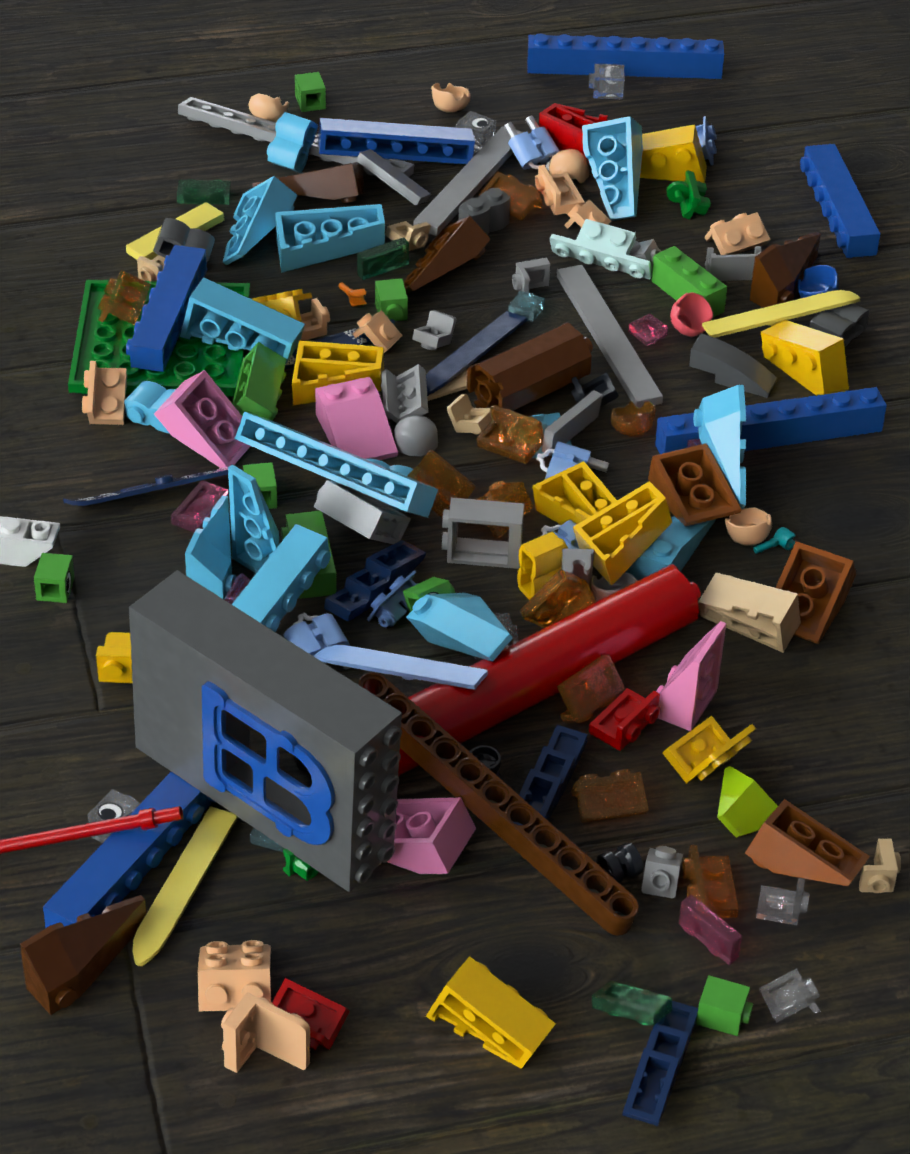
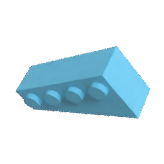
(327, 234)
(238, 321)

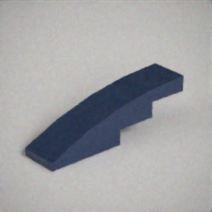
(376, 577)
(553, 770)
(660, 1064)

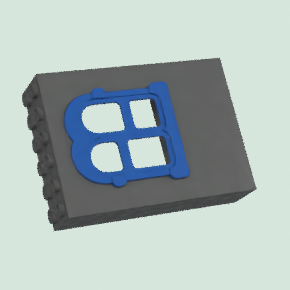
(213, 674)

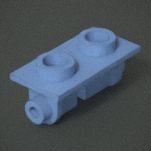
(707, 136)
(388, 607)

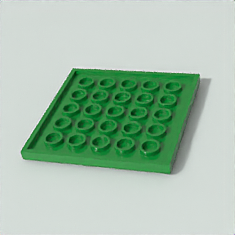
(108, 341)

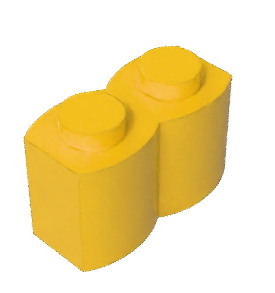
(539, 562)

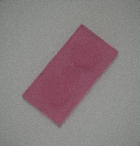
(197, 506)
(710, 929)

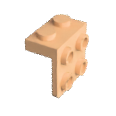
(231, 972)
(262, 1025)

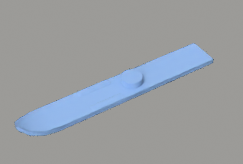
(404, 666)

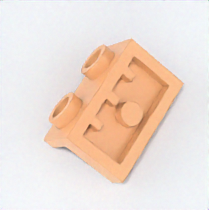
(105, 395)

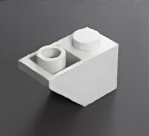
(25, 540)

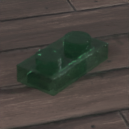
(201, 191)
(383, 258)
(632, 1003)

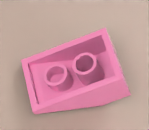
(355, 419)
(204, 420)
(693, 681)
(430, 834)

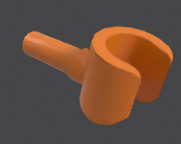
(356, 297)

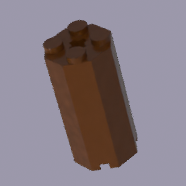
(531, 369)

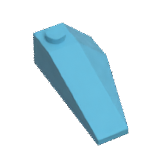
(615, 160)
(257, 216)
(720, 427)
(252, 525)
(671, 547)
(210, 551)
(460, 623)

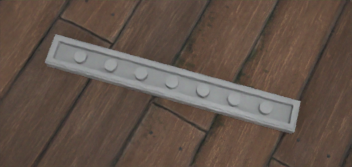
(466, 182)
(609, 336)

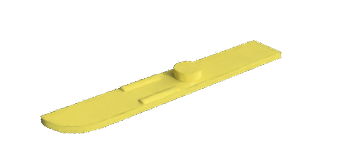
(776, 313)
(181, 884)

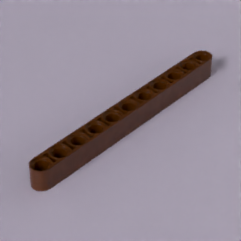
(508, 809)

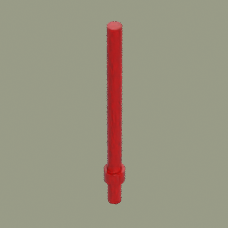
(146, 819)

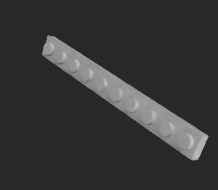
(261, 129)

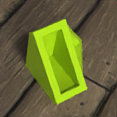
(743, 803)

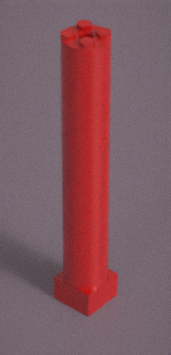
(539, 663)

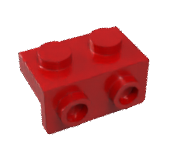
(625, 718)
(321, 1014)

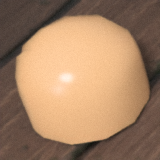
(451, 98)
(267, 107)
(570, 162)
(749, 526)

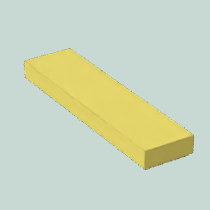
(200, 218)

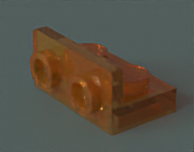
(522, 196)
(124, 297)
(441, 475)
(558, 599)
(589, 689)
(610, 796)
(711, 882)

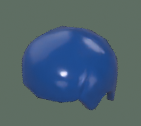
(818, 280)

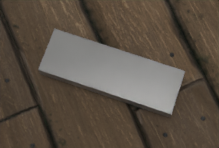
(393, 177)
(572, 421)

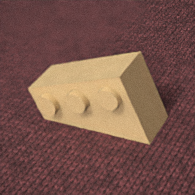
(752, 610)

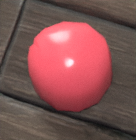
(690, 313)

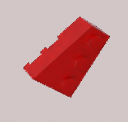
(566, 124)

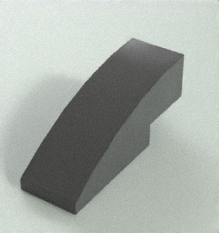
(731, 366)

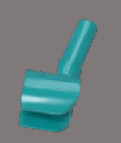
(782, 537)

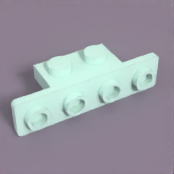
(604, 247)

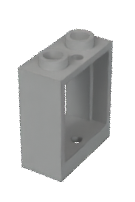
(361, 512)
(482, 551)

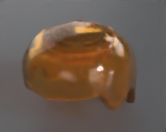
(633, 420)

